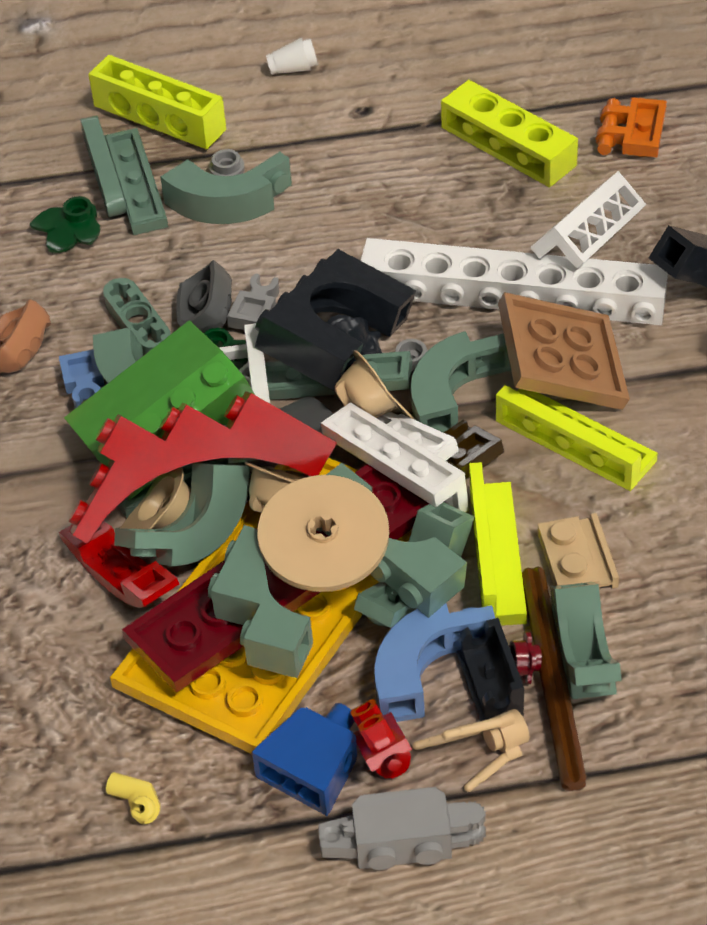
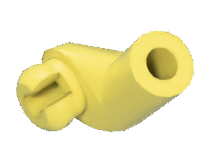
(139, 793)

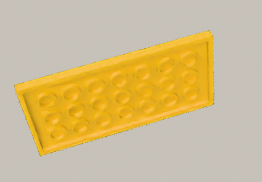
(241, 700)

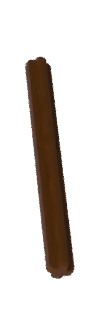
(554, 681)

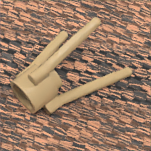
(500, 733)

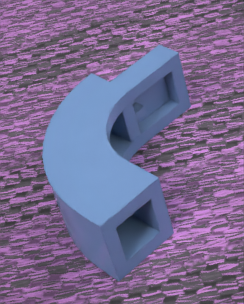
(413, 646)

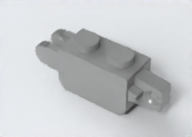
(403, 829)

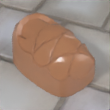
(21, 335)

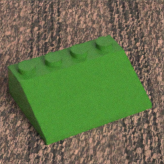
(177, 370)

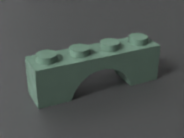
(420, 571)

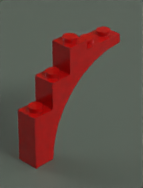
(139, 456)

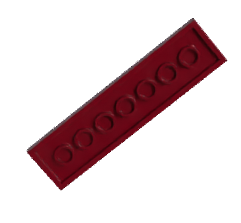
(185, 638)

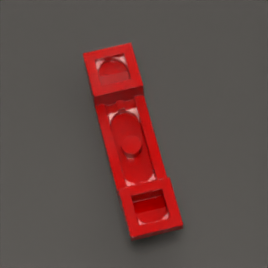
(118, 571)

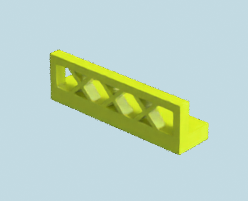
(574, 436)
(497, 548)

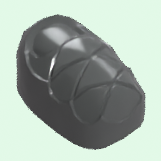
(205, 298)

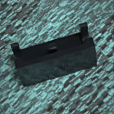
(490, 672)

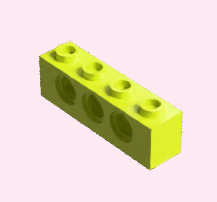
(158, 101)
(509, 133)

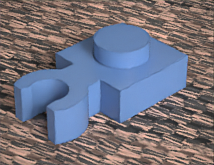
(81, 375)

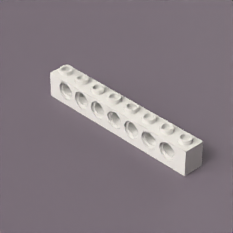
(481, 277)

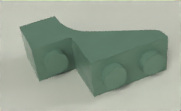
(240, 594)

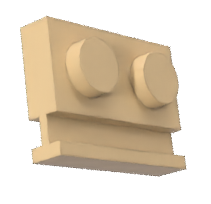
(577, 552)

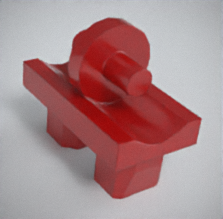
(381, 740)

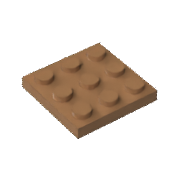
(562, 351)

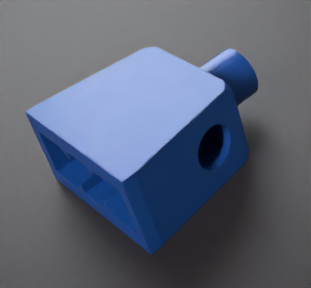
(309, 756)

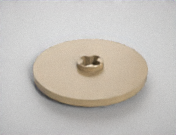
(309, 559)

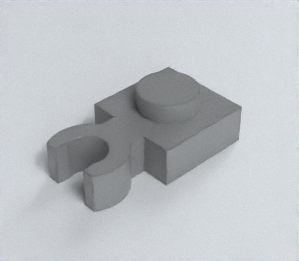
(251, 304)

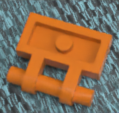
(643, 127)

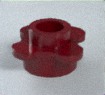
(526, 656)

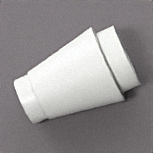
(293, 57)

